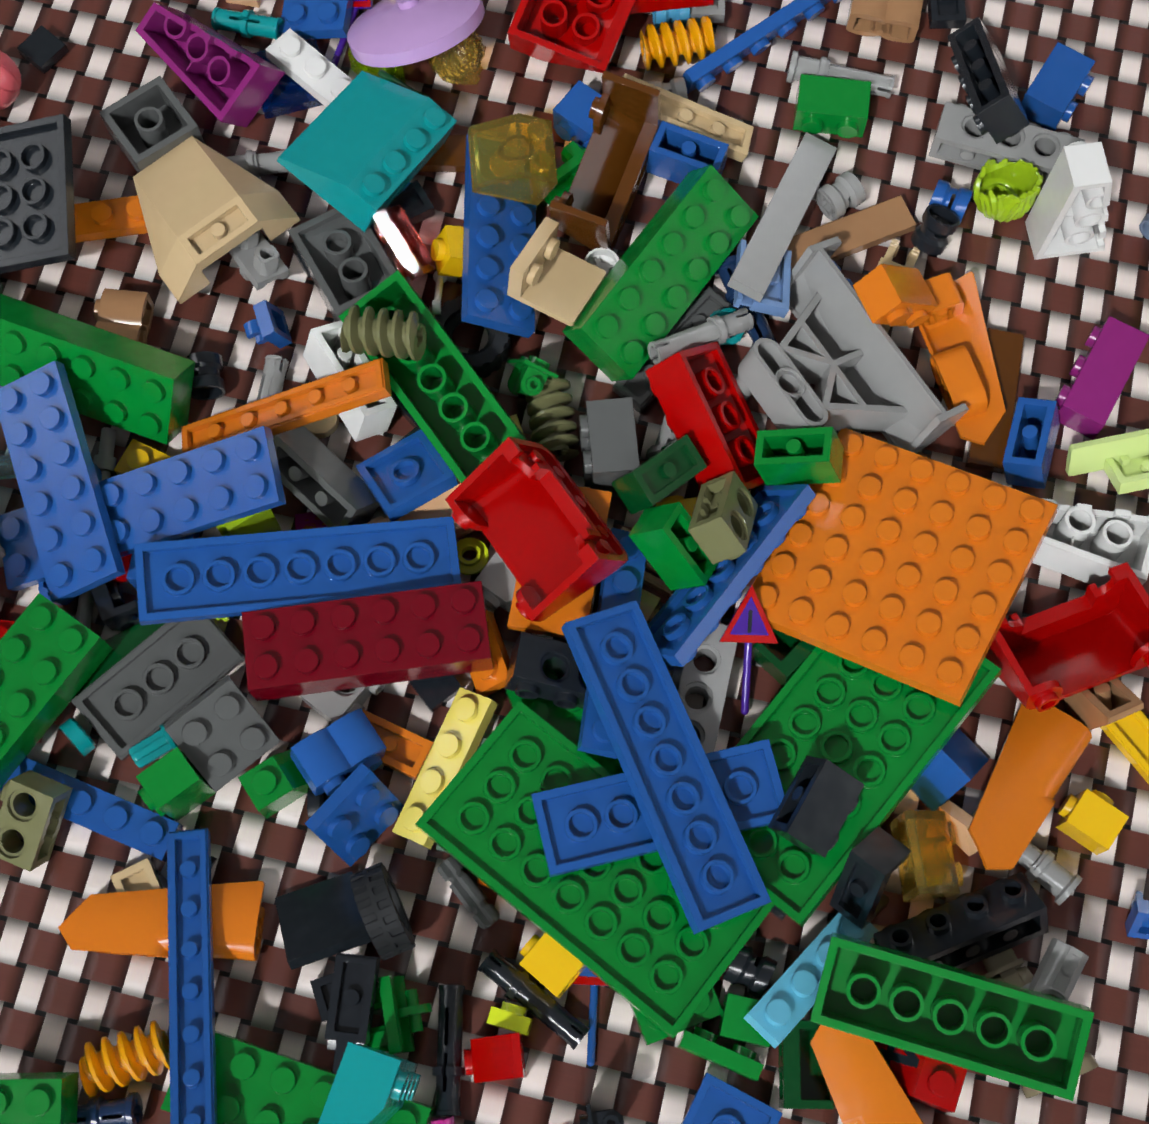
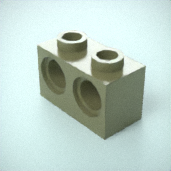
(723, 518)
(36, 824)

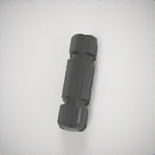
(468, 892)

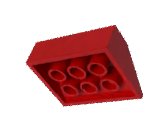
(570, 31)

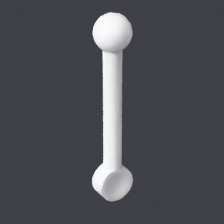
(436, 303)

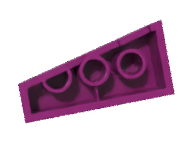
(214, 68)

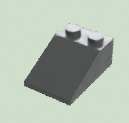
(341, 259)

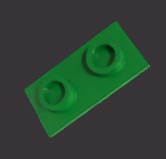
(528, 375)

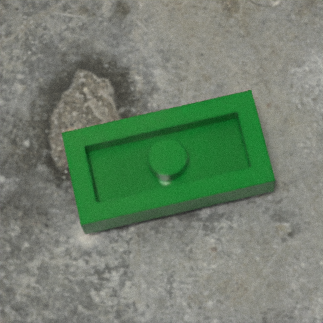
(738, 1059)

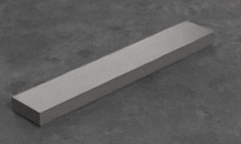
(782, 217)

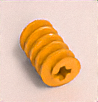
(677, 42)
(124, 1060)

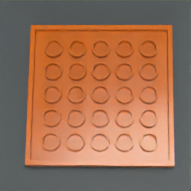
(904, 566)

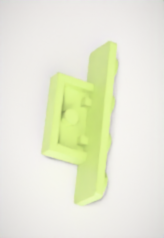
(1120, 456)

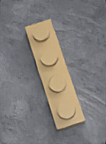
(704, 121)

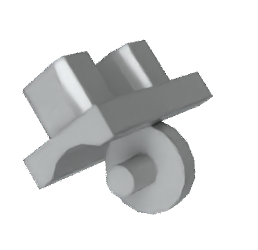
(259, 261)

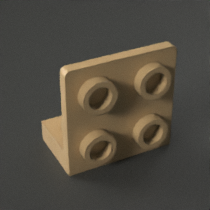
(553, 278)

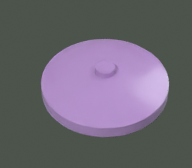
(411, 30)

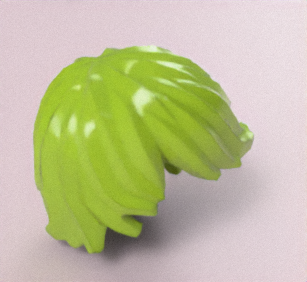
(1006, 189)

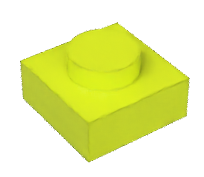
(510, 1018)

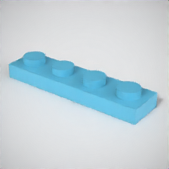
(797, 987)

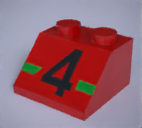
(925, 1078)

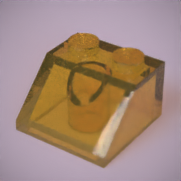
(513, 158)
(930, 866)

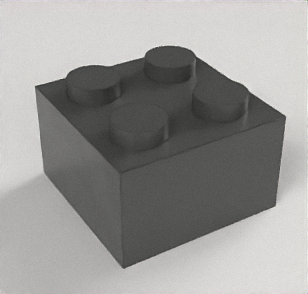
(149, 123)
(608, 442)
(221, 733)

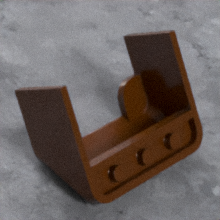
(612, 163)

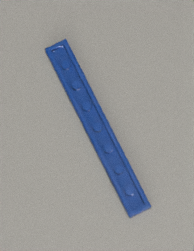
(191, 979)

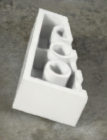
(1072, 204)
(1091, 541)

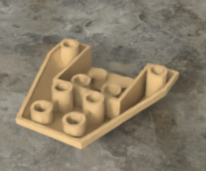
(201, 209)

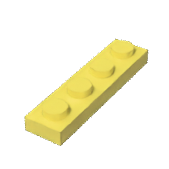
(451, 750)

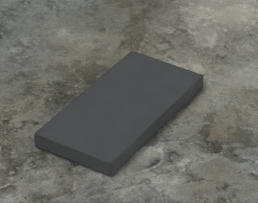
(157, 682)

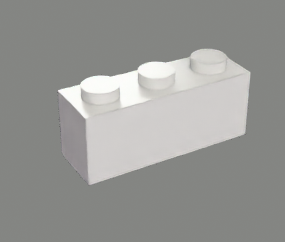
(326, 358)

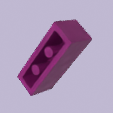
(1100, 376)

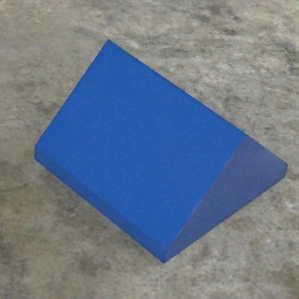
(949, 771)

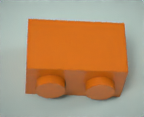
(895, 296)

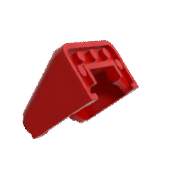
(537, 526)
(1075, 642)

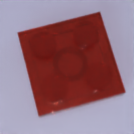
(411, 254)

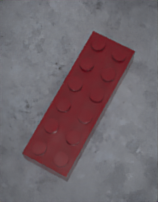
(366, 641)

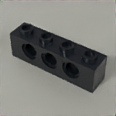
(526, 674)

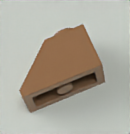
(1103, 704)

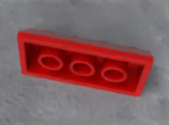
(710, 408)

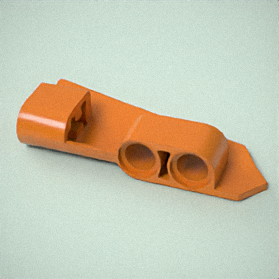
(963, 356)
(1024, 782)
(138, 922)
(861, 1080)

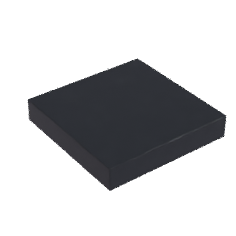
(320, 921)

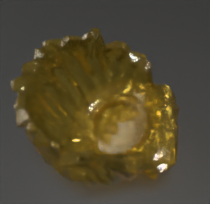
(461, 62)

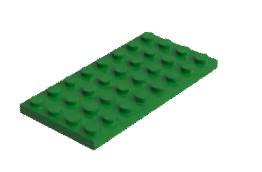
(869, 729)
(610, 916)

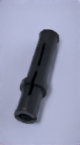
(530, 996)
(449, 1051)

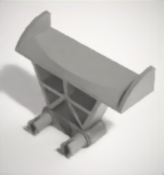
(853, 363)

